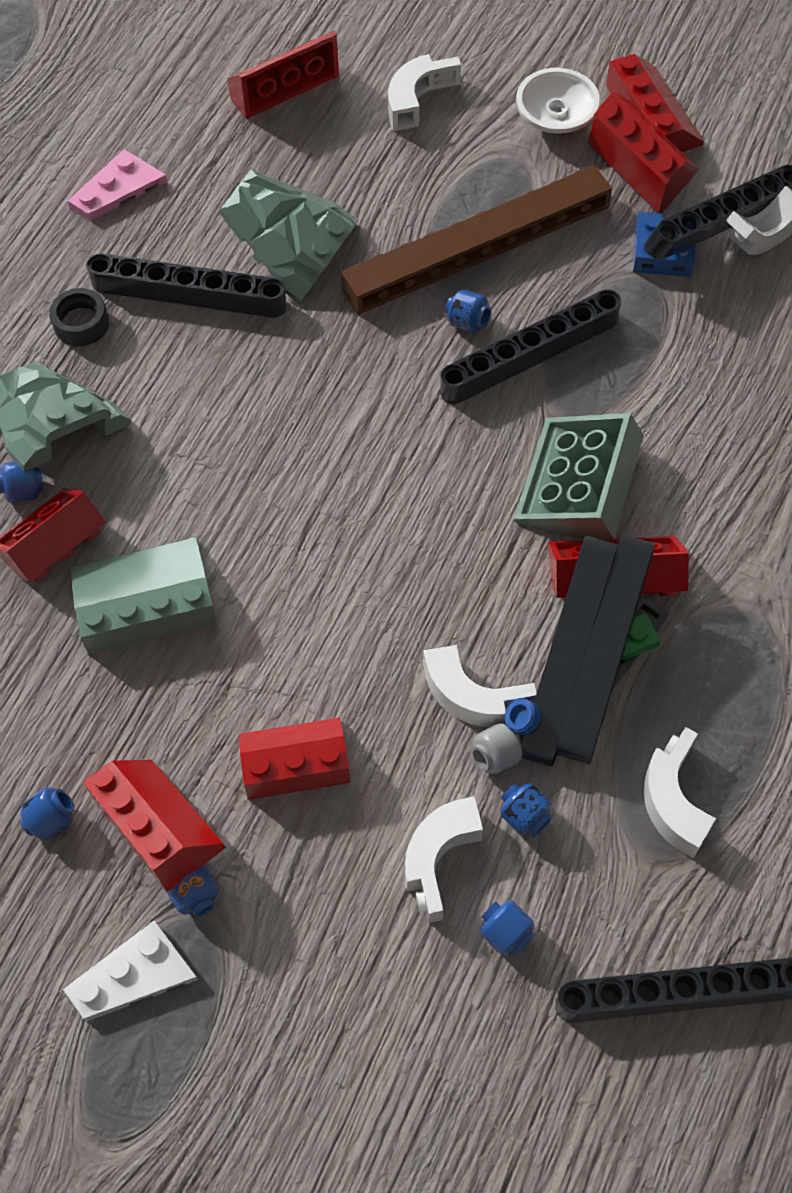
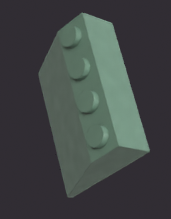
(581, 475)
(141, 596)

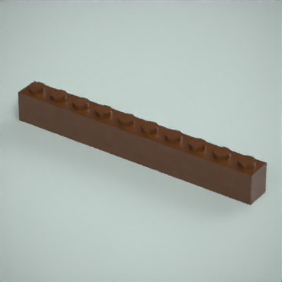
(475, 239)

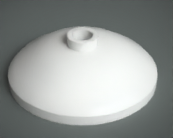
(557, 100)

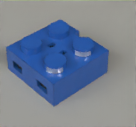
(677, 265)

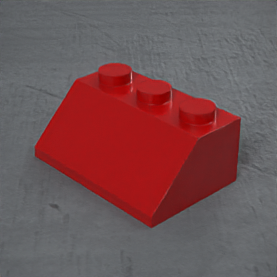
(50, 534)
(293, 758)

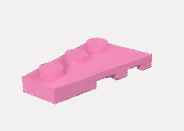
(114, 183)

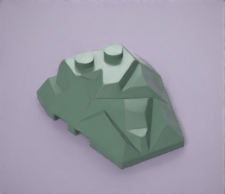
(287, 229)
(46, 405)

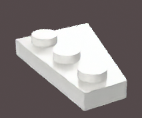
(133, 971)

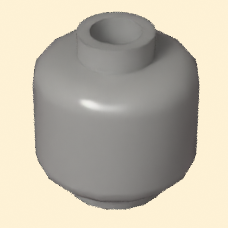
(496, 749)

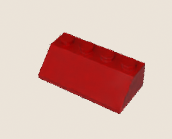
(285, 75)
(649, 94)
(640, 152)
(666, 574)
(153, 819)

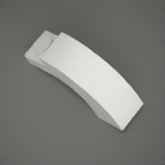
(415, 80)
(766, 228)
(462, 696)
(667, 807)
(440, 831)

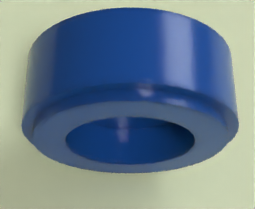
(522, 716)

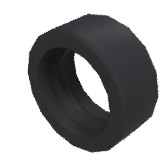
(72, 300)

